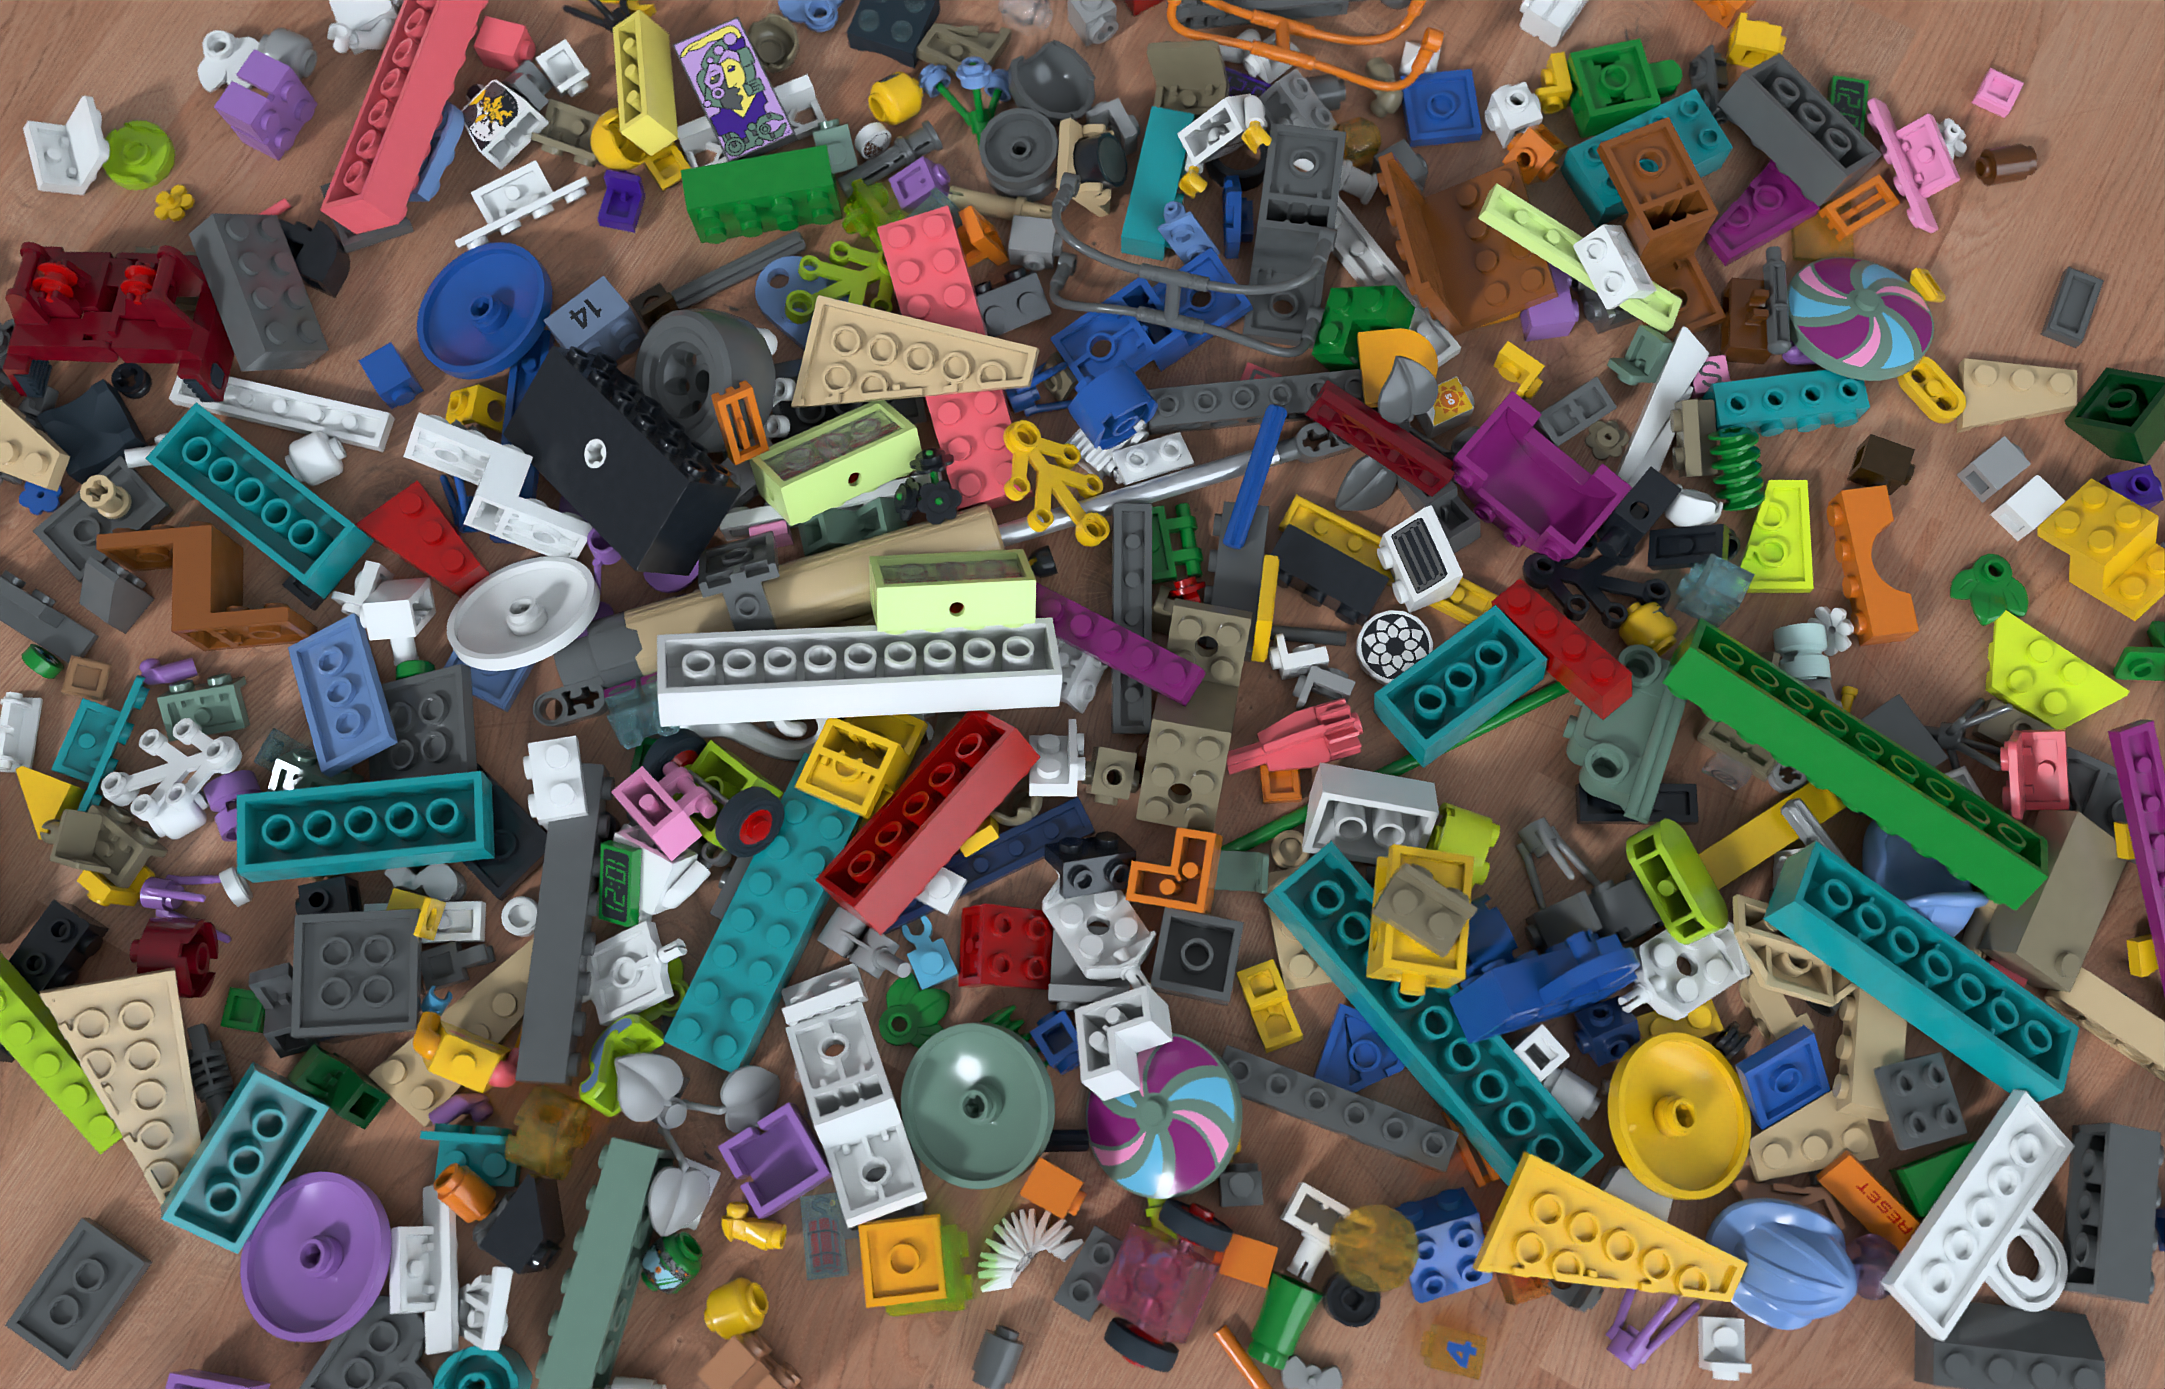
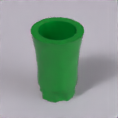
(1282, 1319)

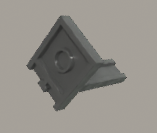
(738, 573)

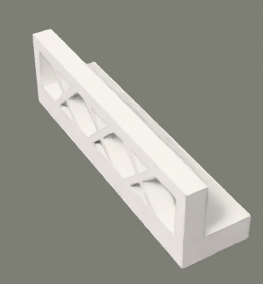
(794, 98)

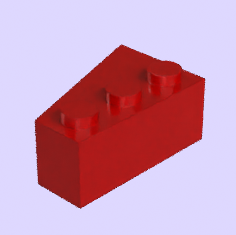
(426, 538)

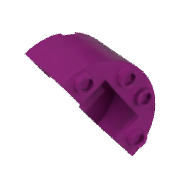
(1532, 485)

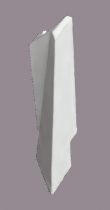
(1653, 429)

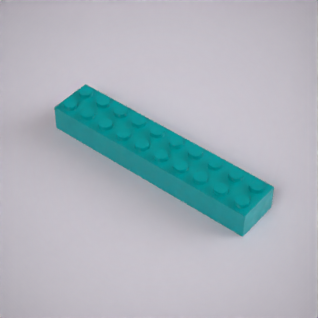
(1476, 1084)

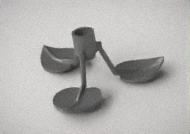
(1406, 393)

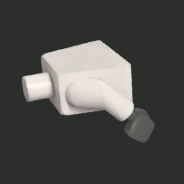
(663, 881)

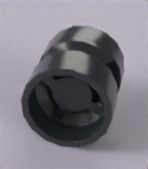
(1349, 1303)

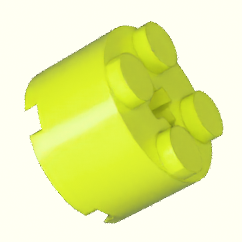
(1465, 834)

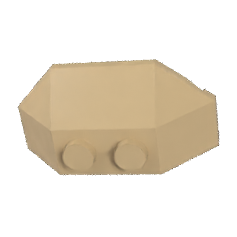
(1780, 961)

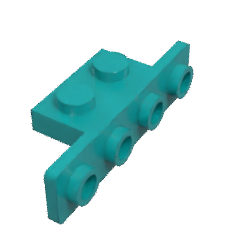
(93, 740)

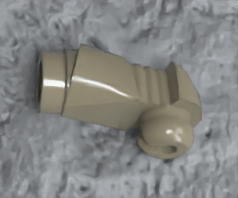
(1386, 100)

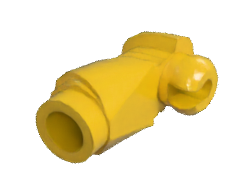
(757, 1232)

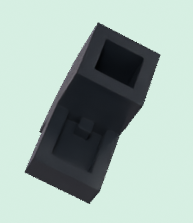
(321, 257)

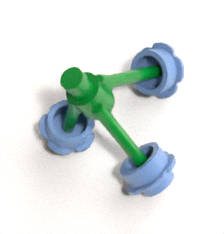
(973, 74)

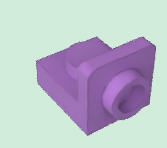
(916, 181)

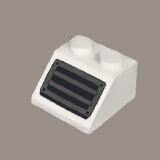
(1420, 560)

